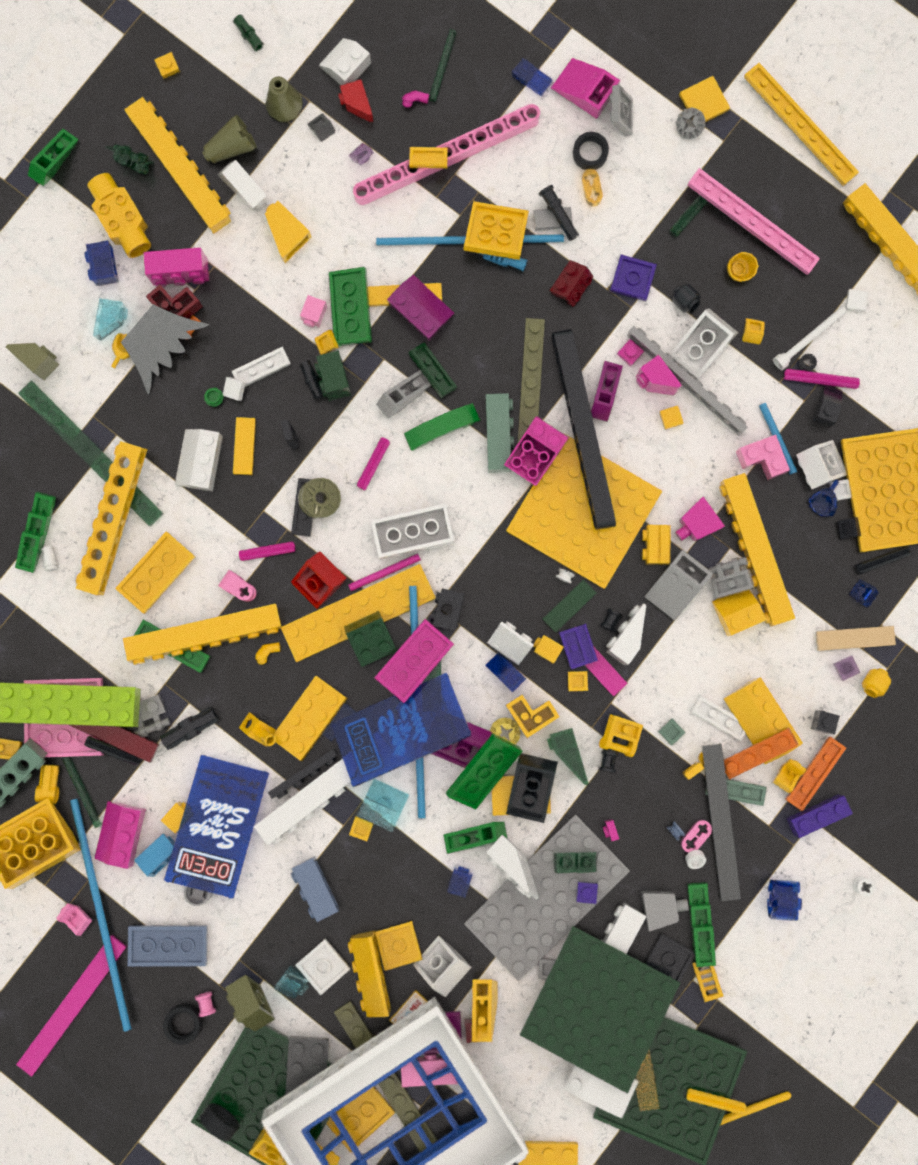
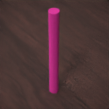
(384, 572)

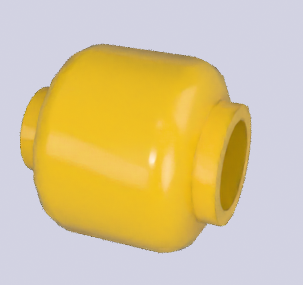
(876, 682)

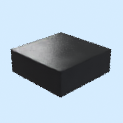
(849, 528)

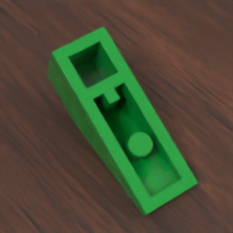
(51, 157)
(474, 837)

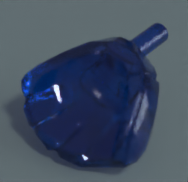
(825, 501)

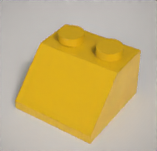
(738, 612)

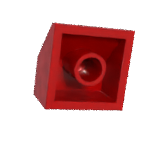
(318, 579)

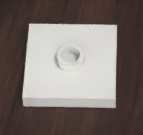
(323, 966)

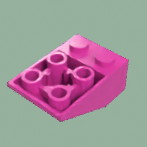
(586, 86)
(536, 451)

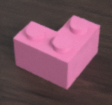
(766, 452)

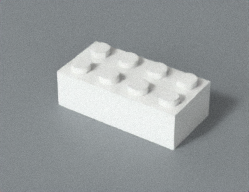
(412, 531)

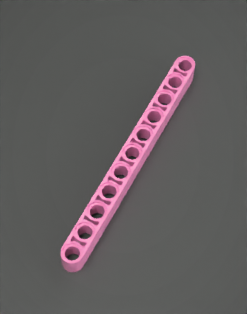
(453, 146)

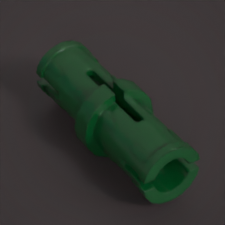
(248, 32)

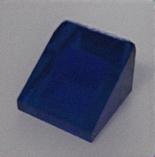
(864, 593)

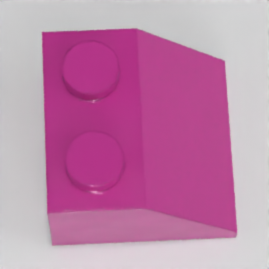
(657, 377)

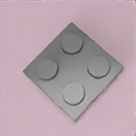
(622, 110)

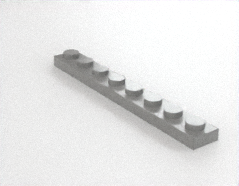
(694, 385)

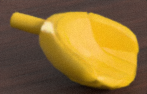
(118, 349)

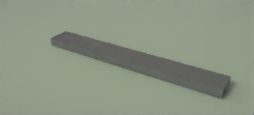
(721, 822)

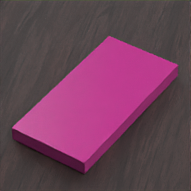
(414, 661)

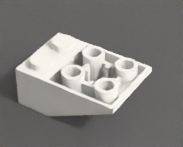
(628, 641)
(510, 642)
(515, 865)

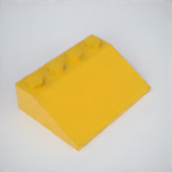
(34, 843)

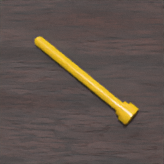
(757, 1107)

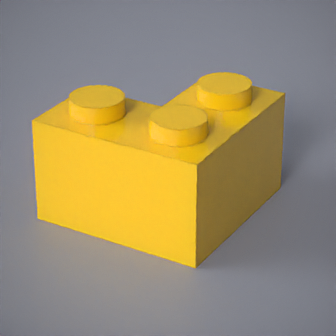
(531, 720)

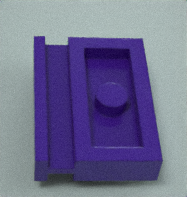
(578, 646)

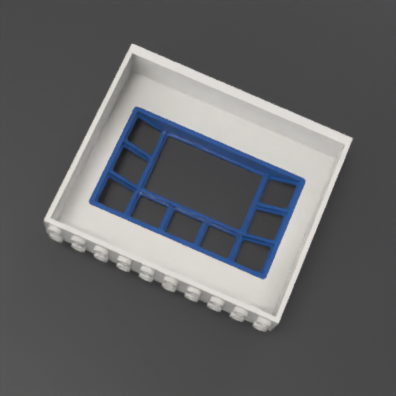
(483, 1141)

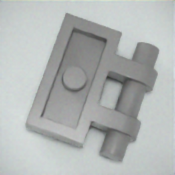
(732, 583)
(148, 709)

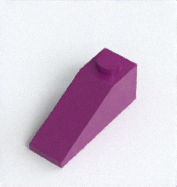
(606, 391)

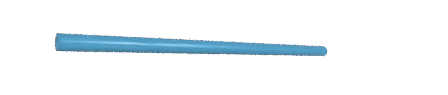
(459, 240)

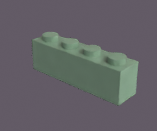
(498, 431)

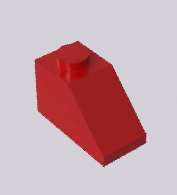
(355, 100)

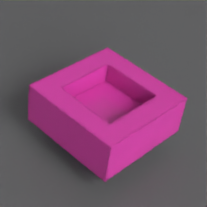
(630, 352)
(610, 830)

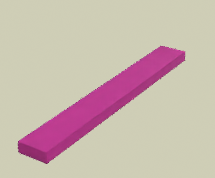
(69, 1009)

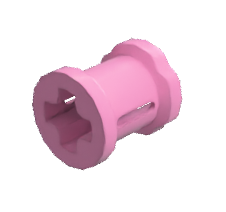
(205, 1004)

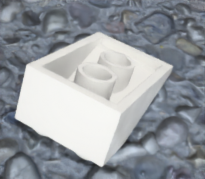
(703, 343)
(599, 1092)

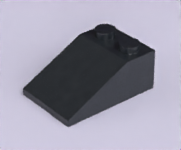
(531, 787)

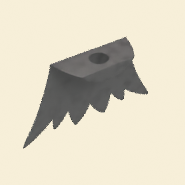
(154, 338)

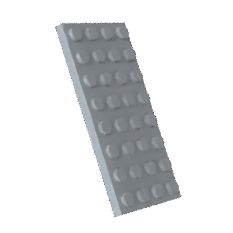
(525, 928)

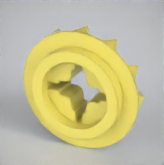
(506, 723)

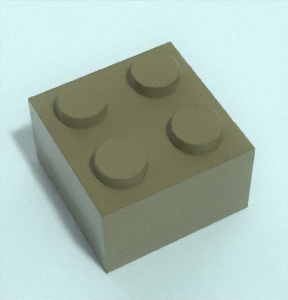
(249, 1003)

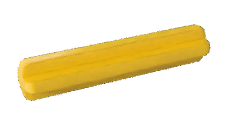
(716, 1101)

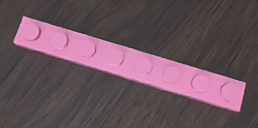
(753, 221)

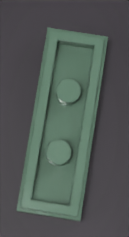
(745, 792)

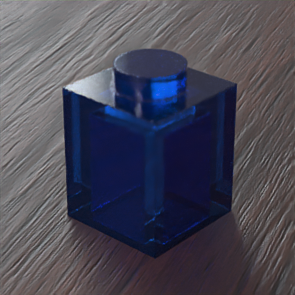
(460, 881)

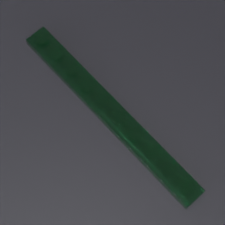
(85, 447)

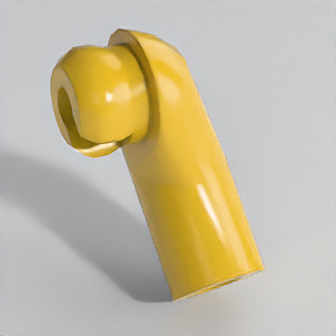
(265, 650)

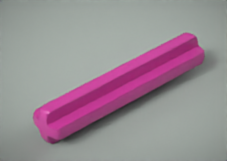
(373, 463)
(267, 551)

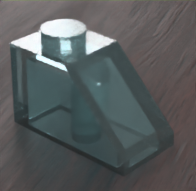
(109, 317)
(292, 983)

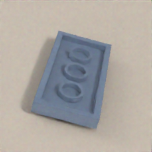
(167, 945)

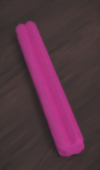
(821, 378)

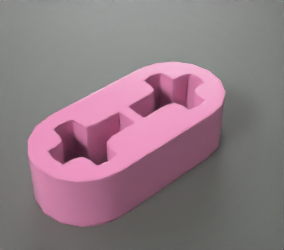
(700, 839)

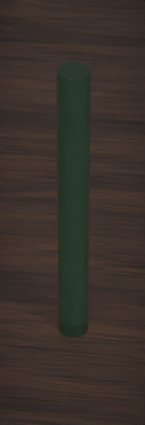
(442, 65)
(81, 791)

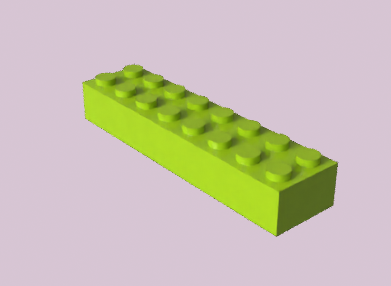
(69, 705)

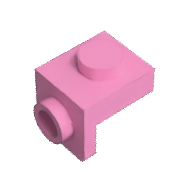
(74, 918)

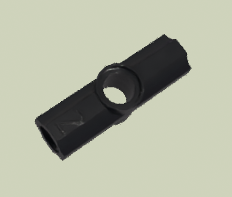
(189, 728)

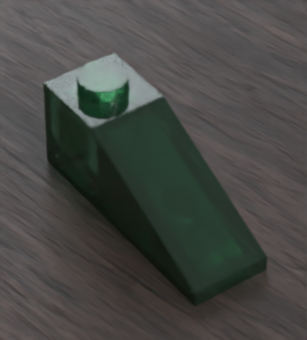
(566, 749)

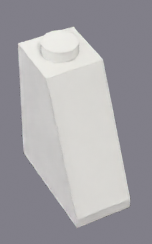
(242, 185)

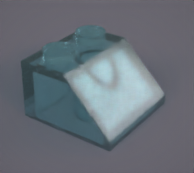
(383, 805)

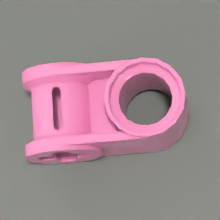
(235, 585)

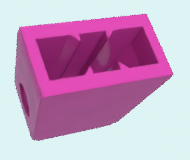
(699, 521)

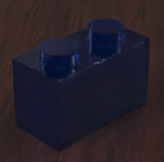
(101, 263)

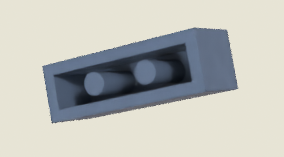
(315, 889)

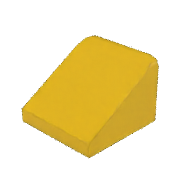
(753, 331)

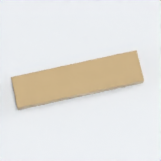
(855, 638)

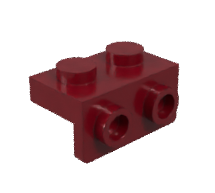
(572, 282)

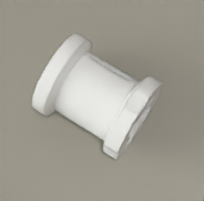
(869, 887)

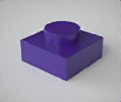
(587, 892)

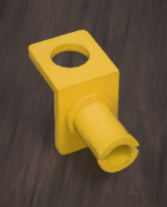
(258, 730)

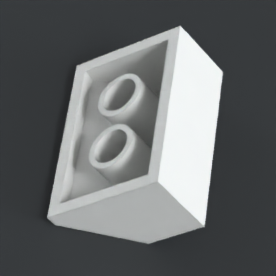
(199, 459)

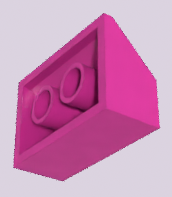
(120, 834)

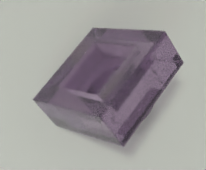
(361, 154)
(846, 668)

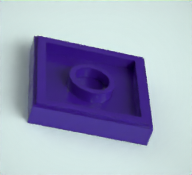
(633, 277)

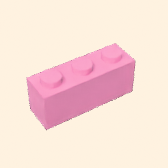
(430, 1064)

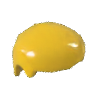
(742, 267)

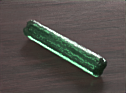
(688, 215)

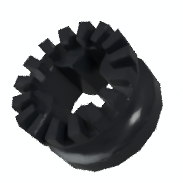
(813, 360)

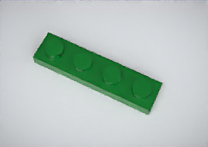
(195, 660)

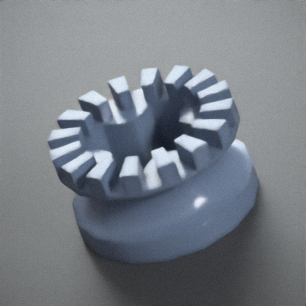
(676, 831)

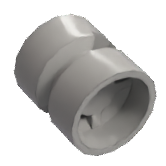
(196, 897)

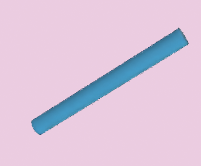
(774, 431)

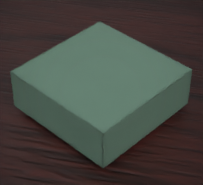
(671, 731)

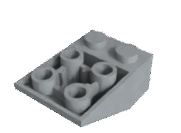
(678, 584)

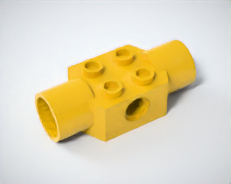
(119, 215)

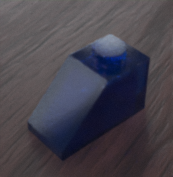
(505, 672)

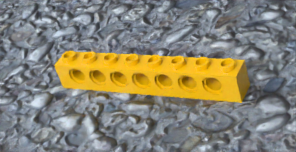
(119, 511)

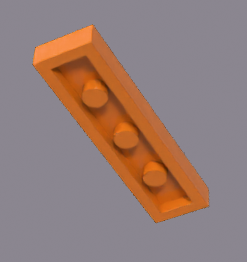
(760, 753)
(815, 773)

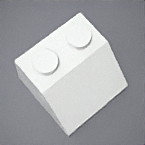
(346, 61)
(821, 464)
(442, 966)

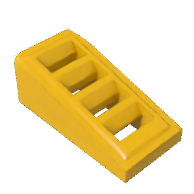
(710, 997)

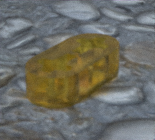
(588, 189)

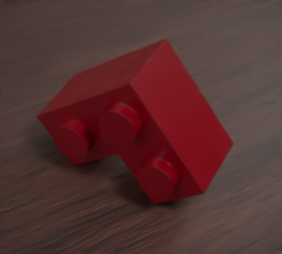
(182, 304)

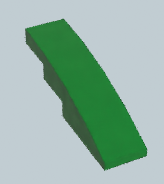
(35, 532)
(701, 924)

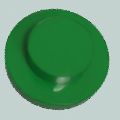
(213, 397)

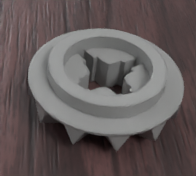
(698, 120)

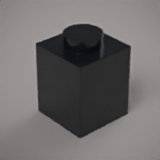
(825, 722)

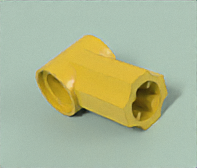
(48, 784)

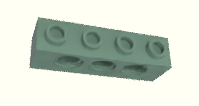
(29, 752)

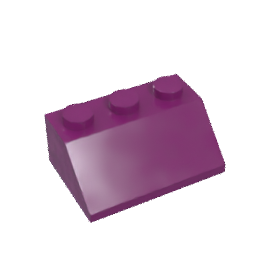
(420, 307)
(464, 751)

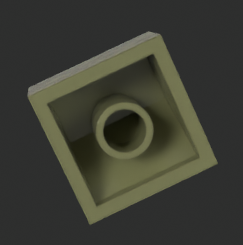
(37, 359)

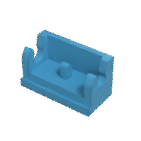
(156, 856)

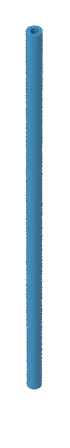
(419, 762)
(100, 915)

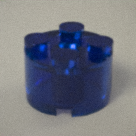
(784, 900)

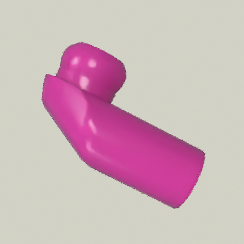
(414, 96)

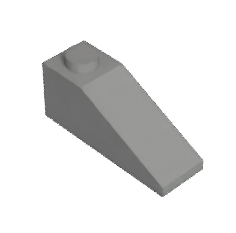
(403, 394)

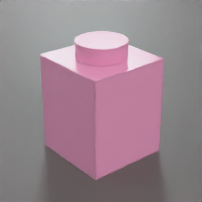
(313, 311)

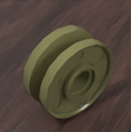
(308, 501)

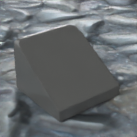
(321, 127)

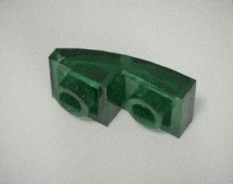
(575, 862)

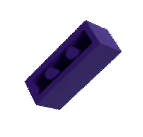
(819, 816)

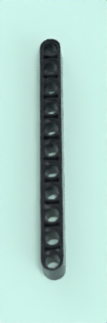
(583, 429)

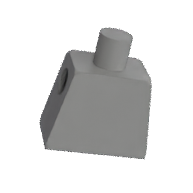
(661, 908)

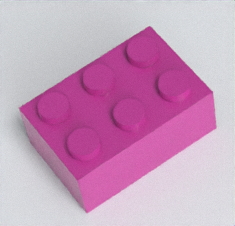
(176, 266)

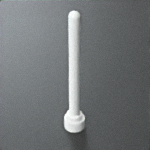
(782, 360)

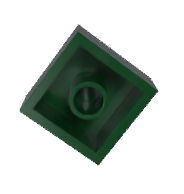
(333, 375)
(370, 638)

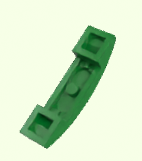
(441, 425)

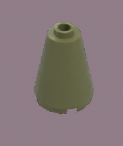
(283, 100)
(229, 141)

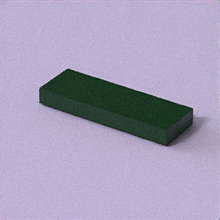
(432, 370)
(569, 606)

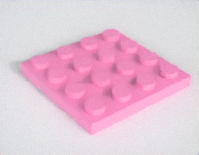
(61, 739)

